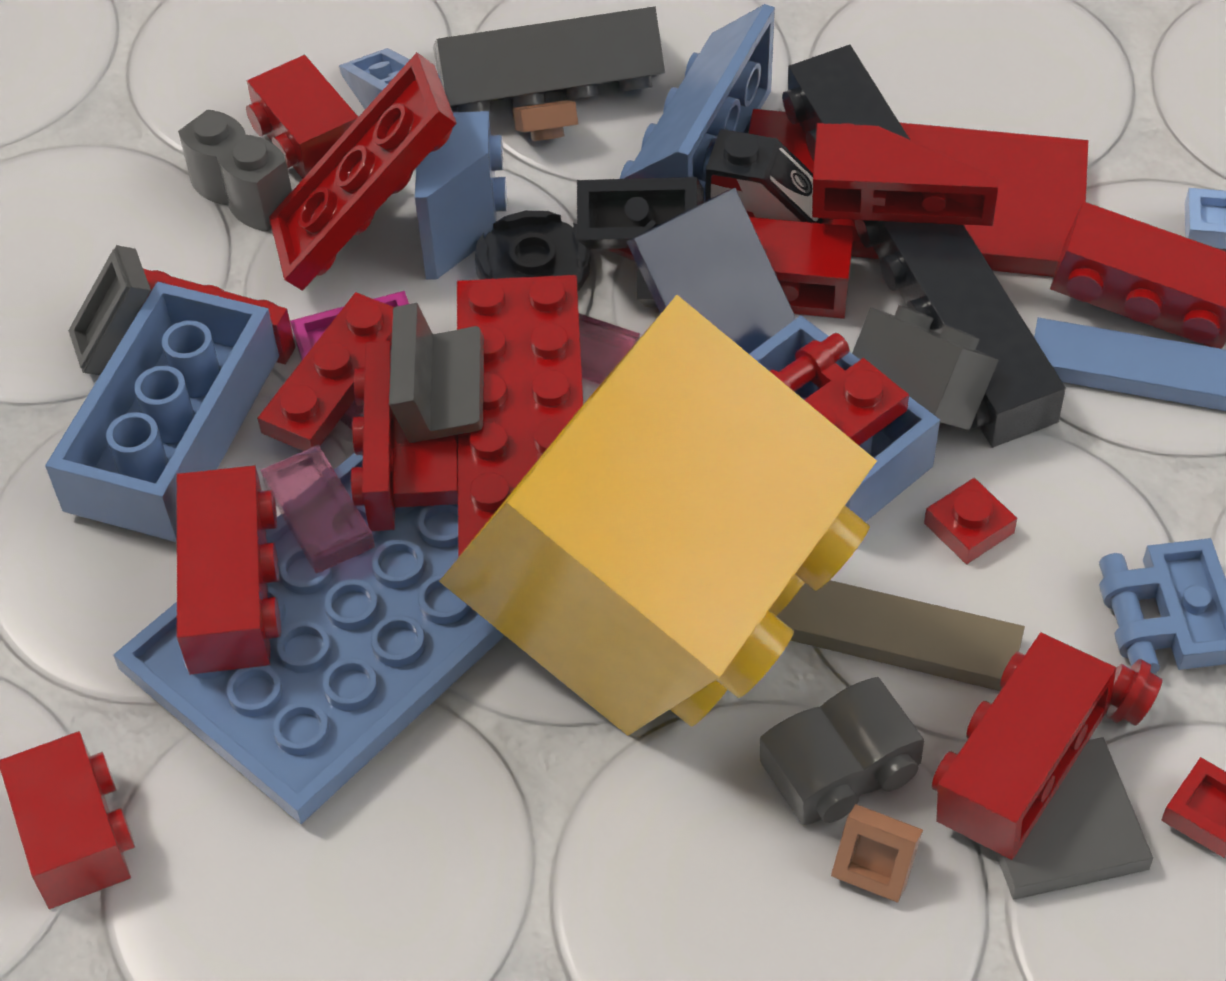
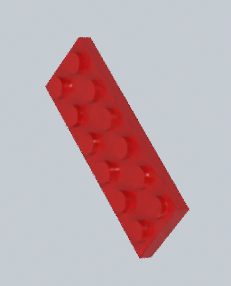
(527, 389)

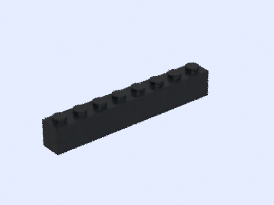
(934, 263)

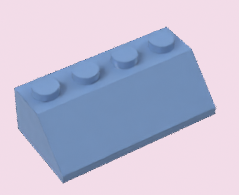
(717, 93)

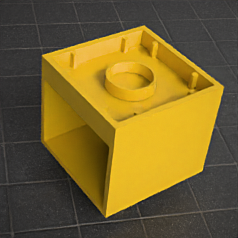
(669, 529)

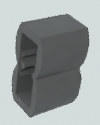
(235, 168)
(842, 751)

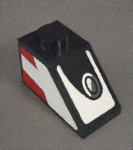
(764, 174)

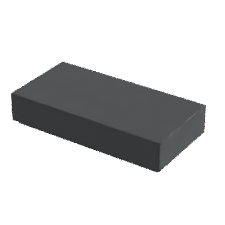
(109, 309)

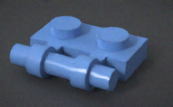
(1189, 596)

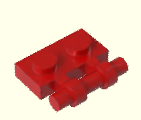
(853, 399)

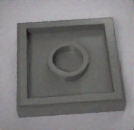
(1083, 832)

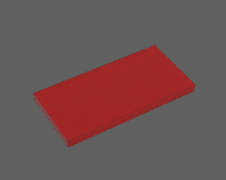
(1037, 194)

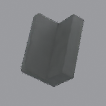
(435, 377)

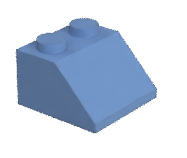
(459, 193)

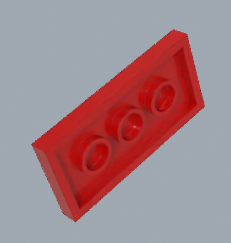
(361, 171)

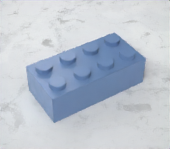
(163, 408)

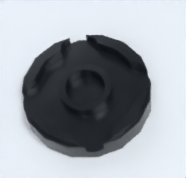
(532, 247)

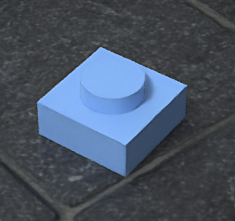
(1206, 216)

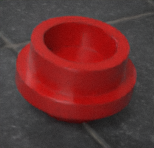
(1133, 692)

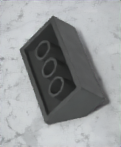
(550, 58)

